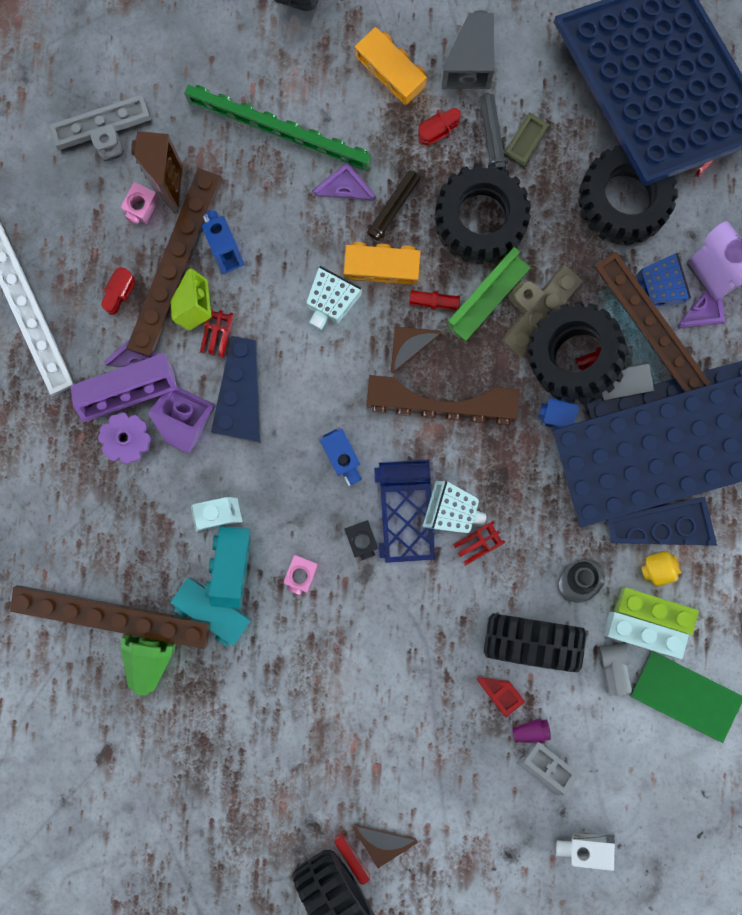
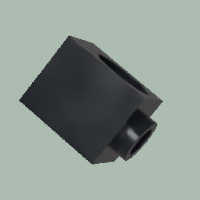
(358, 529)

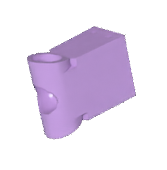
(719, 261)

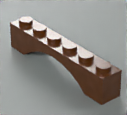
(389, 394)

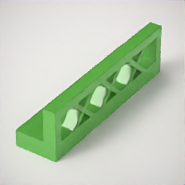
(488, 295)

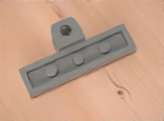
(101, 126)

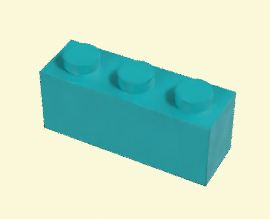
(228, 567)
(224, 622)

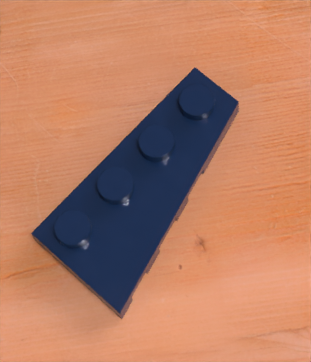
(238, 396)
(669, 524)

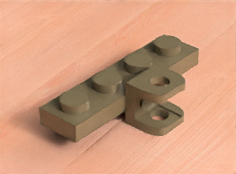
(536, 306)

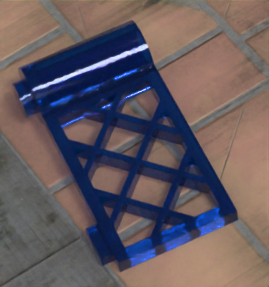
(399, 477)

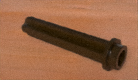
(393, 205)

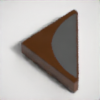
(409, 343)
(382, 844)

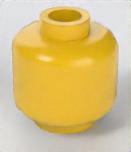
(661, 568)

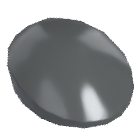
(582, 580)

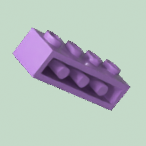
(123, 387)

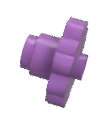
(113, 433)

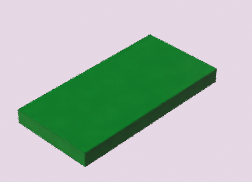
(687, 696)

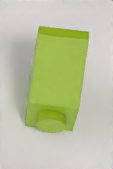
(191, 301)

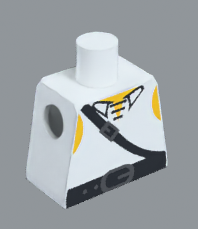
(600, 848)

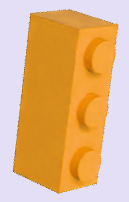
(391, 65)
(382, 263)

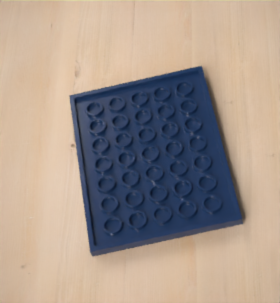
(658, 81)

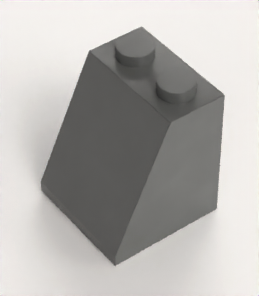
(472, 56)

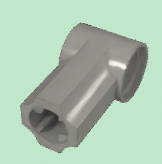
(614, 662)

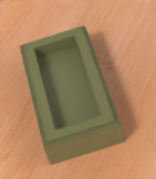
(526, 139)

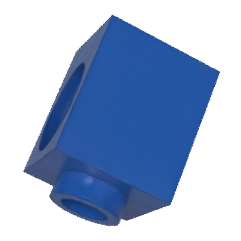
(557, 413)

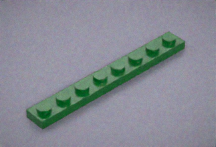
(270, 124)

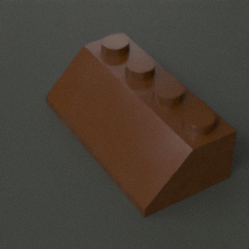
(160, 165)

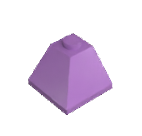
(181, 418)

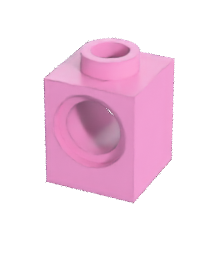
(139, 193)
(300, 563)

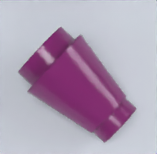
(532, 732)

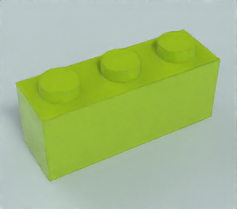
(656, 610)

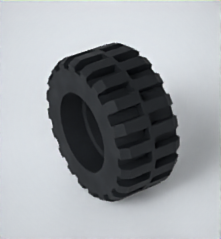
(492, 184)
(613, 222)
(567, 324)
(535, 643)
(329, 887)

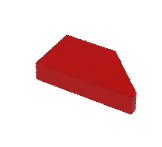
(502, 694)

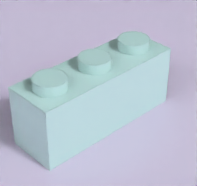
(646, 635)

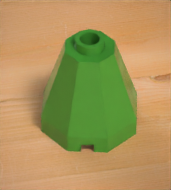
(145, 662)

